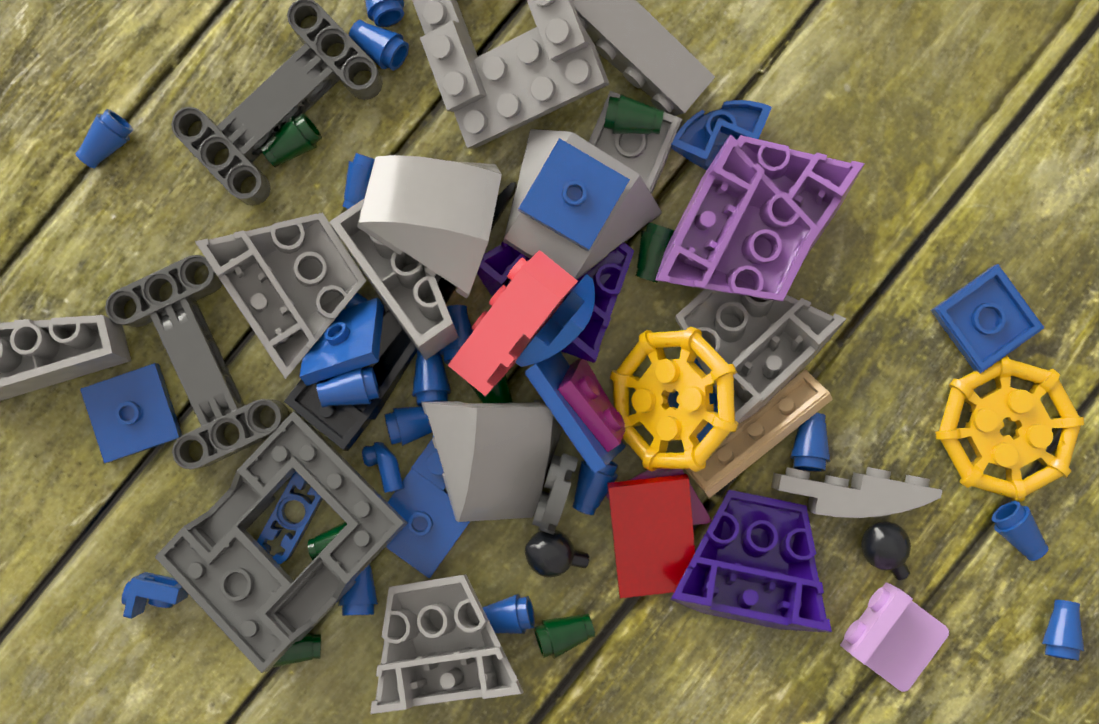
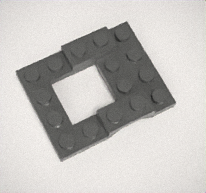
(241, 582)

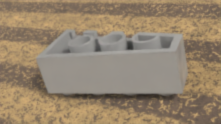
(644, 52)
(401, 284)
(57, 351)

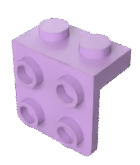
(895, 637)

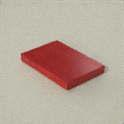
(651, 533)

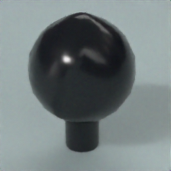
(887, 548)
(553, 554)

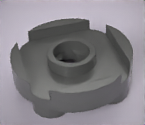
(552, 503)

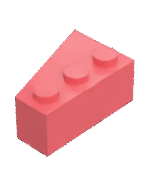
(512, 321)

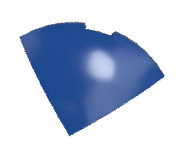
(705, 134)
(563, 326)

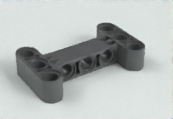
(285, 93)
(195, 360)

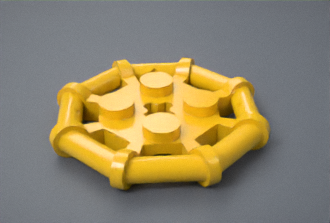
(694, 407)
(1032, 430)

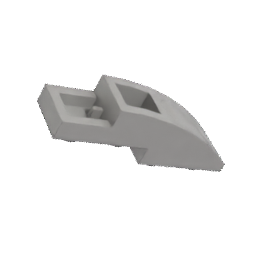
(867, 497)

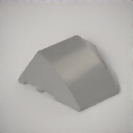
(433, 213)
(628, 216)
(286, 282)
(761, 338)
(493, 455)
(439, 648)

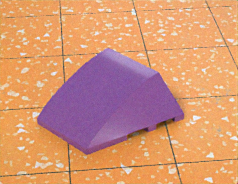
(809, 179)
(738, 232)

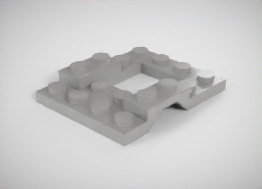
(515, 80)

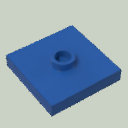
(573, 194)
(987, 319)
(346, 344)
(131, 413)
(430, 524)

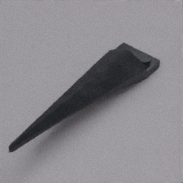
(347, 422)

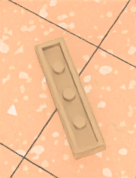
(762, 432)

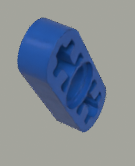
(289, 541)

